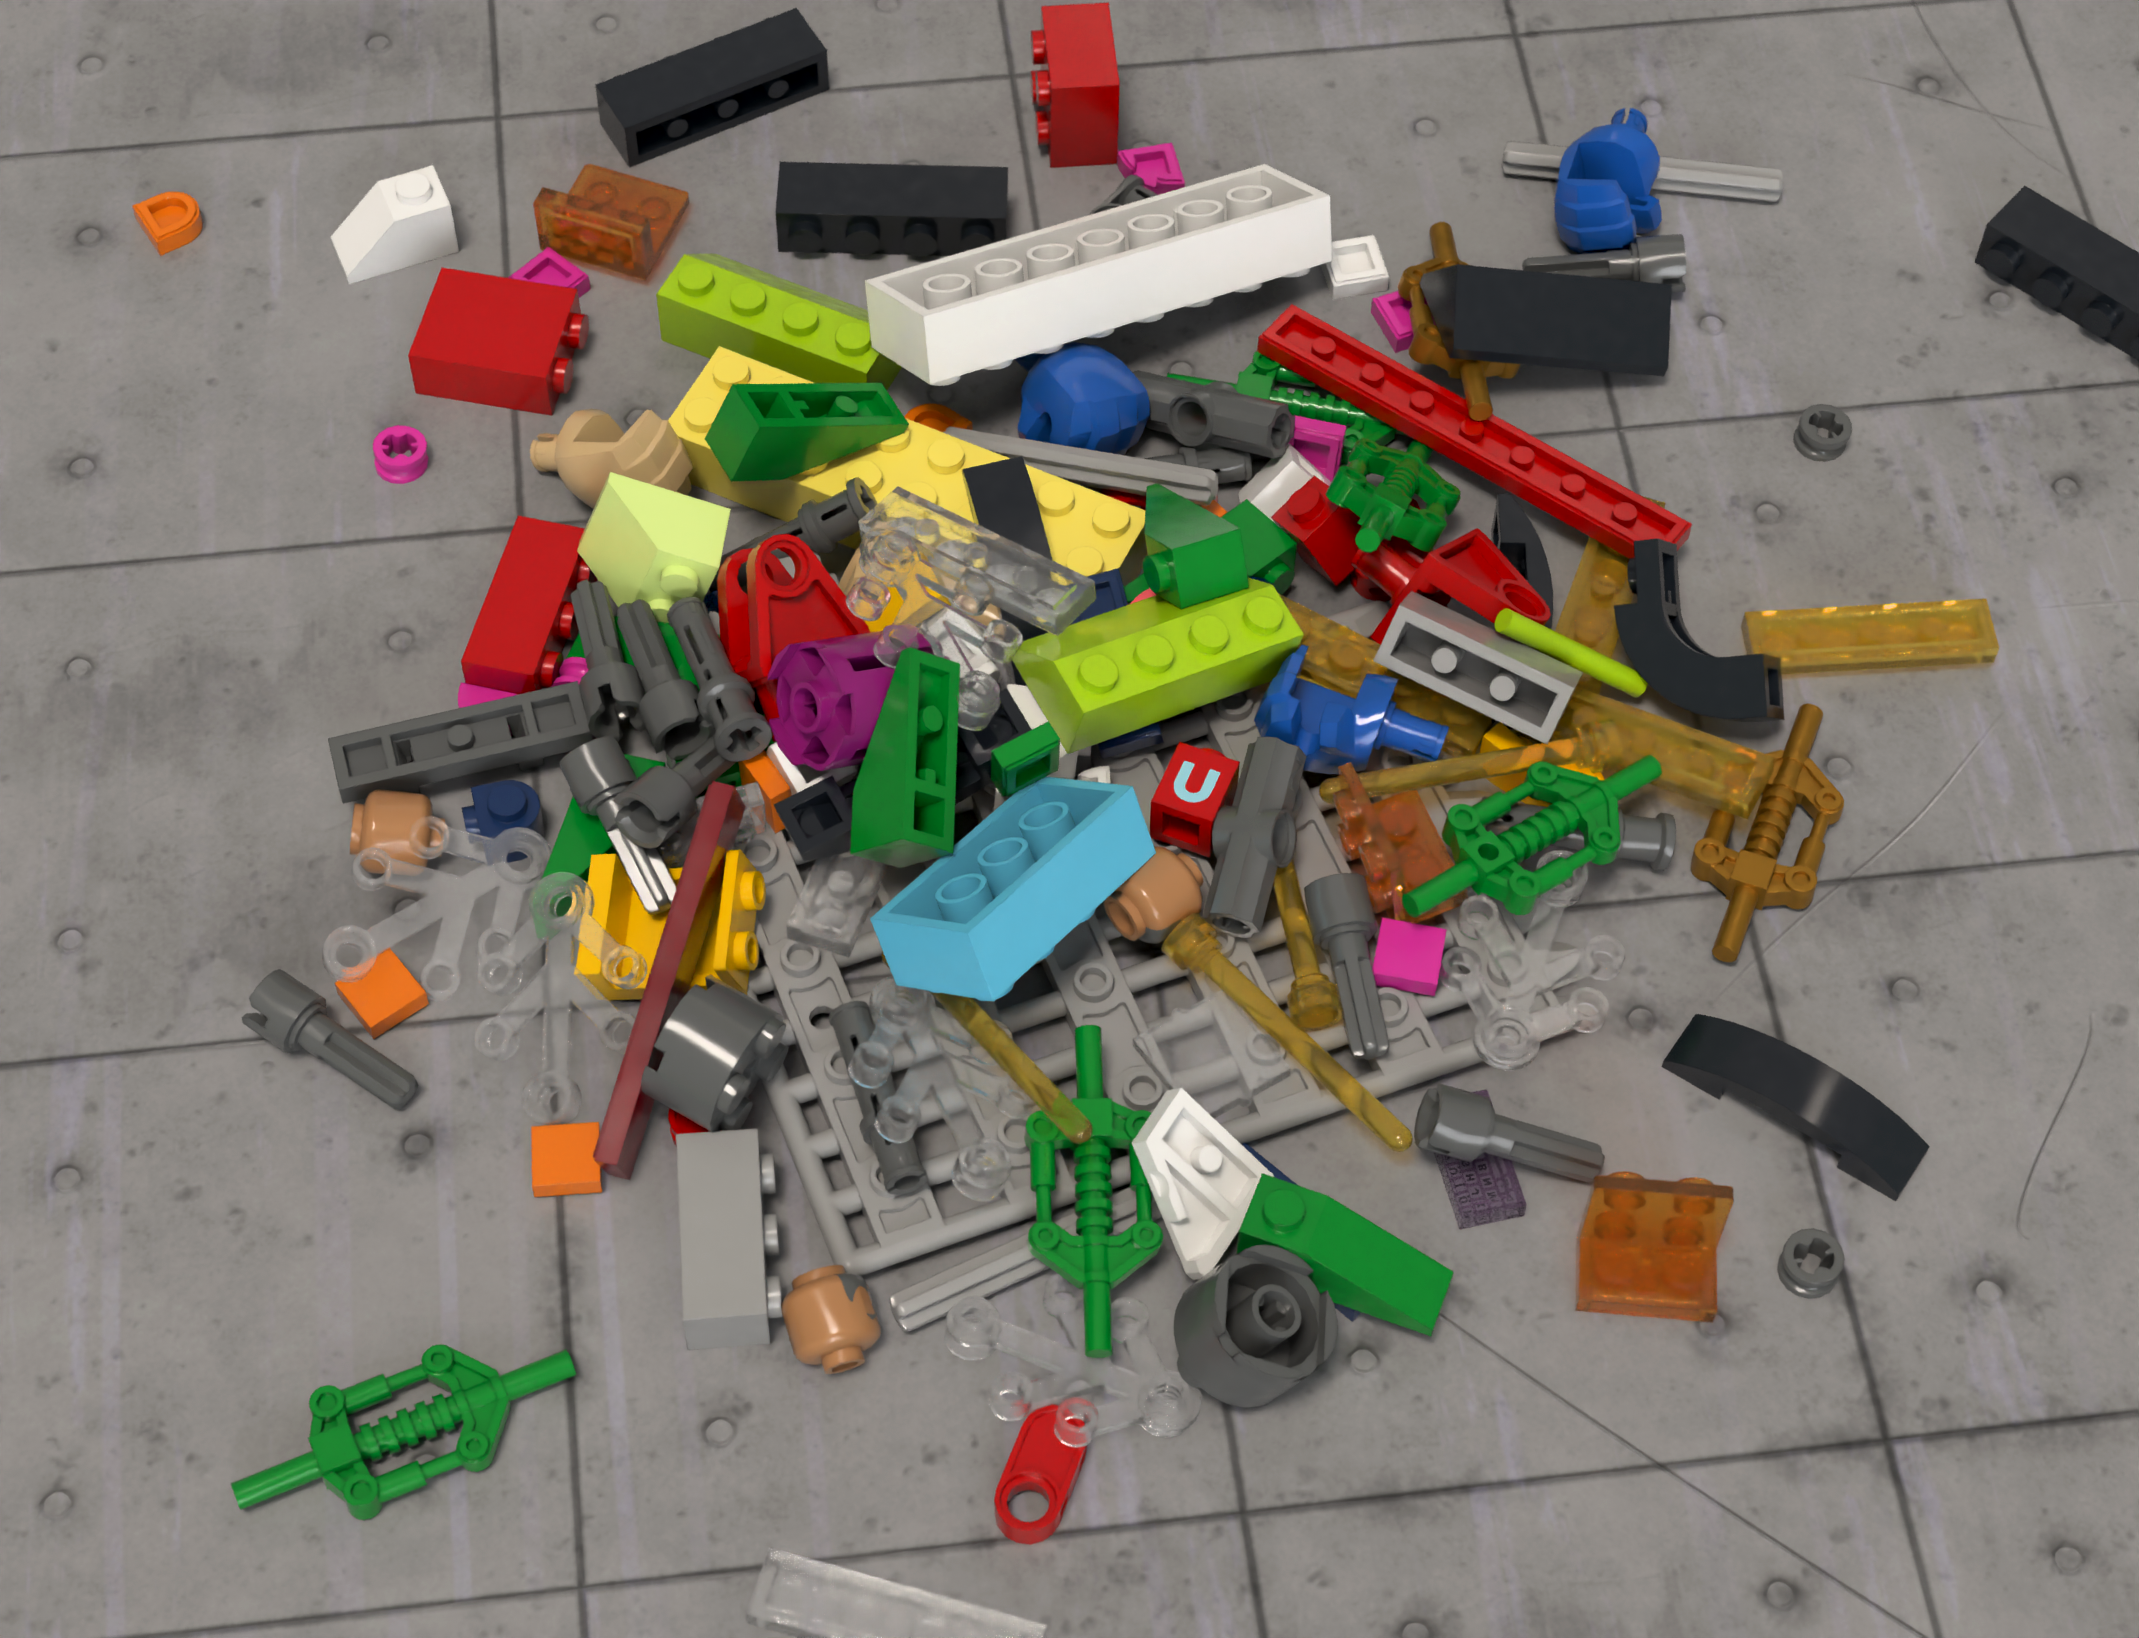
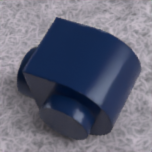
(503, 807)

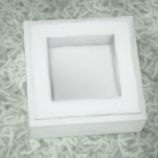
(1355, 268)

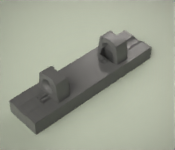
(460, 742)

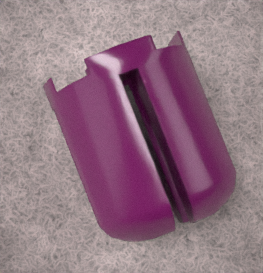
(830, 699)

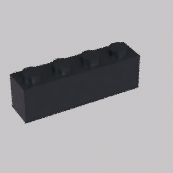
(712, 87)
(889, 208)
(2066, 266)

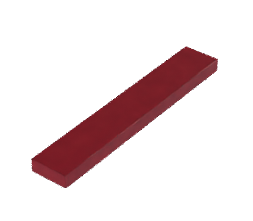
(669, 976)

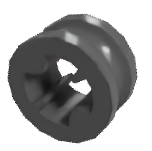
(1818, 447)
(1796, 1250)

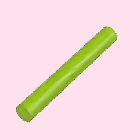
(1570, 652)

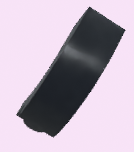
(1674, 664)

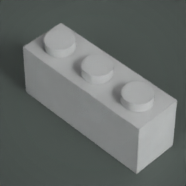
(1478, 667)
(726, 1239)

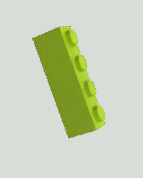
(769, 319)
(1155, 661)

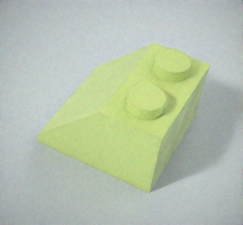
(653, 543)

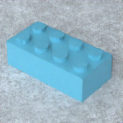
(1013, 888)

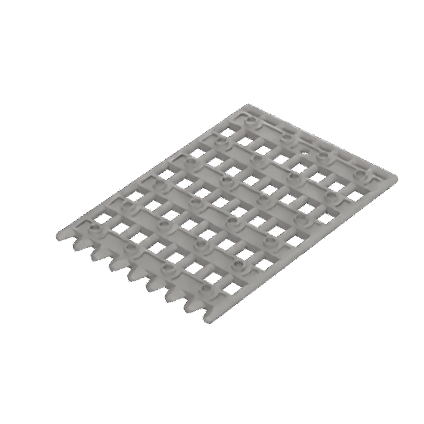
(1087, 992)

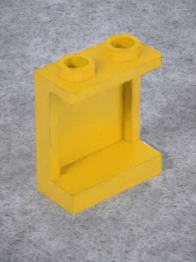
(729, 944)

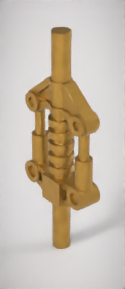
(1427, 343)
(1752, 876)

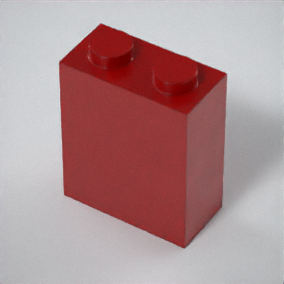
(498, 341)

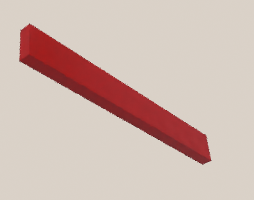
(1485, 447)

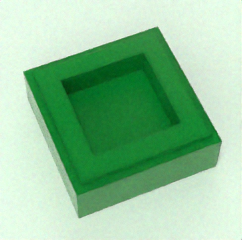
(1025, 759)

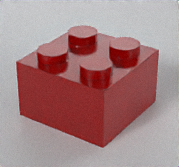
(1076, 85)

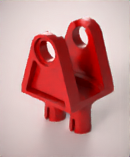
(1464, 569)
(777, 610)

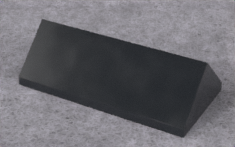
(1551, 319)

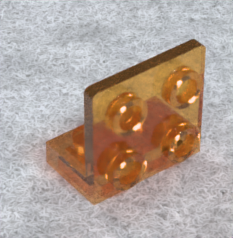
(610, 220)
(1393, 843)
(1651, 1247)

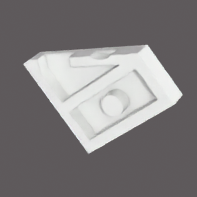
(1197, 1179)

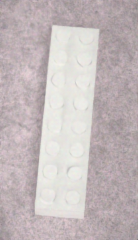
(1097, 273)

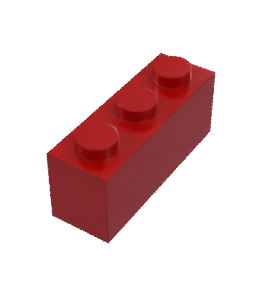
(527, 609)

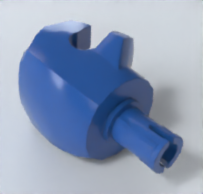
(1607, 186)
(1082, 400)
(1340, 728)

